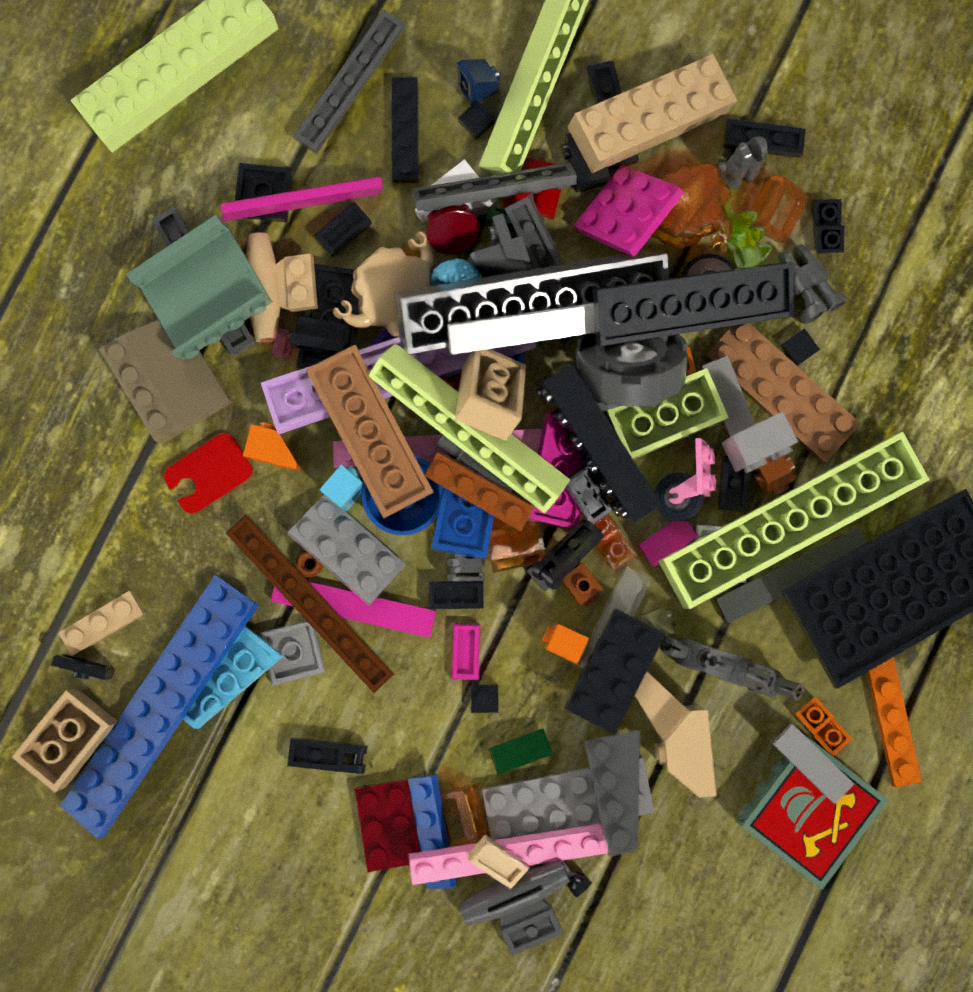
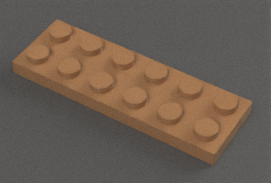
(782, 386)
(369, 431)

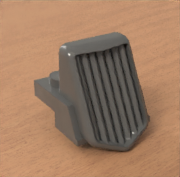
(505, 255)

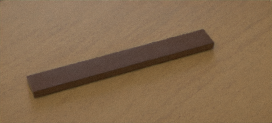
(310, 603)

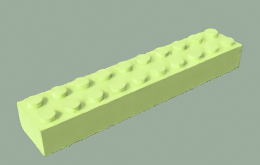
(793, 520)

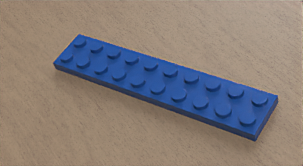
(159, 706)

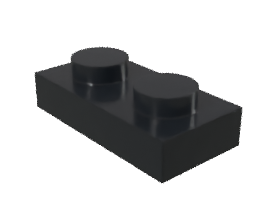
(733, 488)

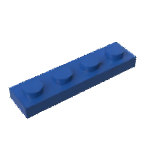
(429, 819)

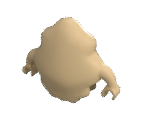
(380, 277)

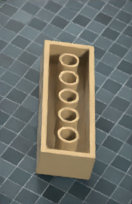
(652, 113)

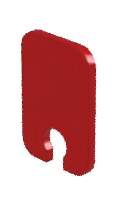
(214, 468)

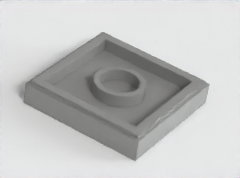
(300, 649)

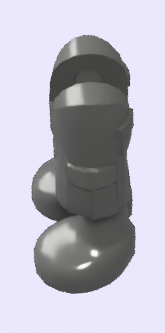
(744, 162)
(810, 276)

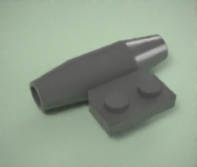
(522, 909)

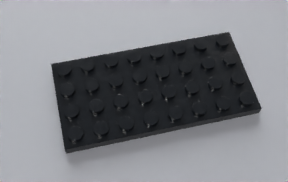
(889, 591)

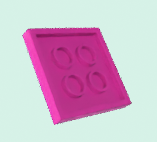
(628, 210)

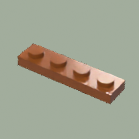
(479, 490)

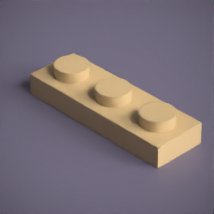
(101, 623)

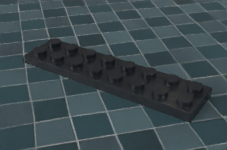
(693, 303)

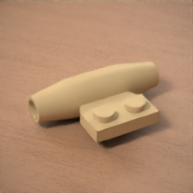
(288, 284)

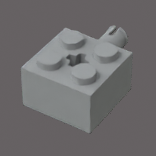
(766, 439)

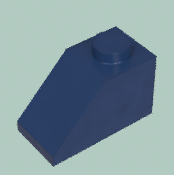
(477, 79)

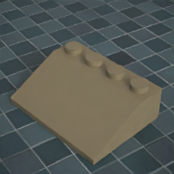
(163, 388)

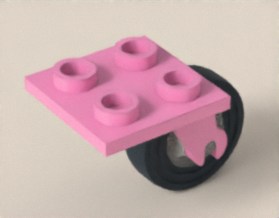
(684, 494)

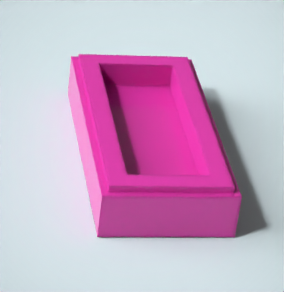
(667, 540)
(466, 651)

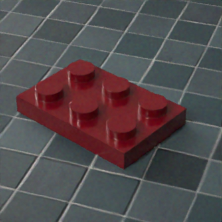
(387, 824)

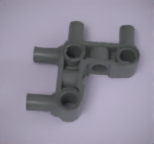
(731, 668)

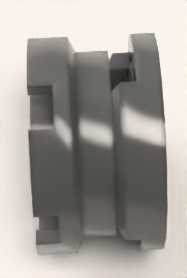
(465, 566)

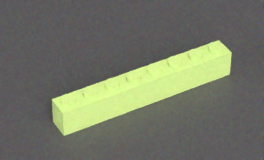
(532, 86)
(437, 405)

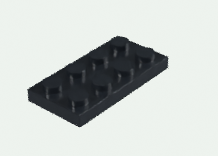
(332, 287)
(614, 671)

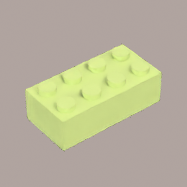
(675, 418)

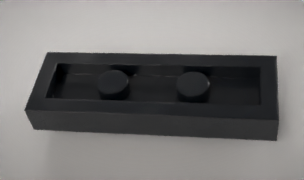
(779, 139)

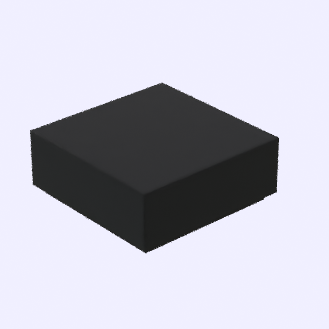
(800, 347)

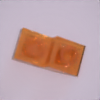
(613, 545)

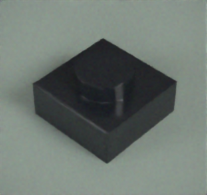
(476, 119)
(484, 698)

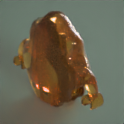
(700, 208)

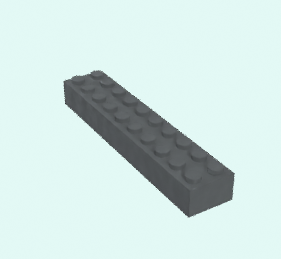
(428, 310)

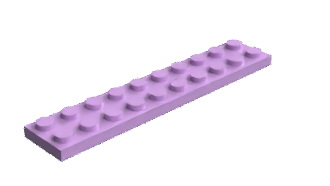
(296, 402)

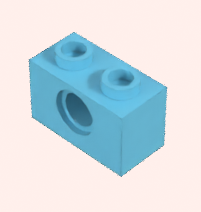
(344, 487)

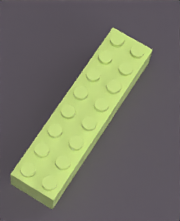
(172, 67)

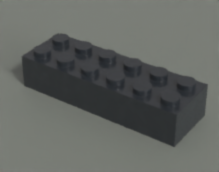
(597, 443)

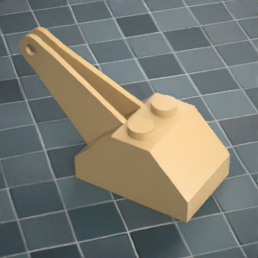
(682, 736)

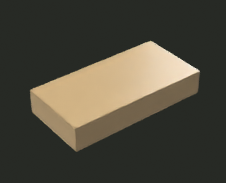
(497, 861)

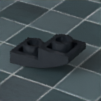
(827, 226)

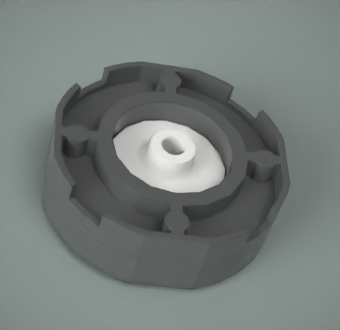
(633, 371)

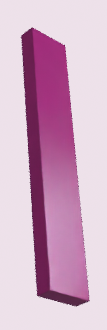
(301, 198)
(379, 613)

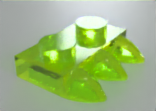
(745, 241)

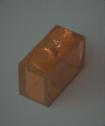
(515, 548)

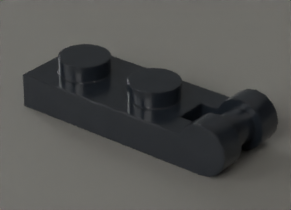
(567, 553)
(326, 755)

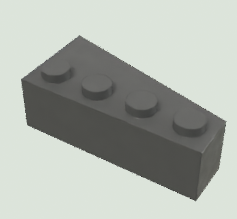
(615, 782)

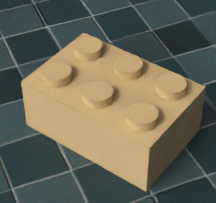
(491, 393)
(65, 739)

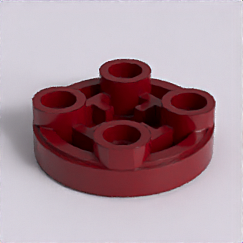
(452, 229)

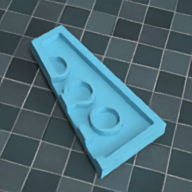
(241, 666)

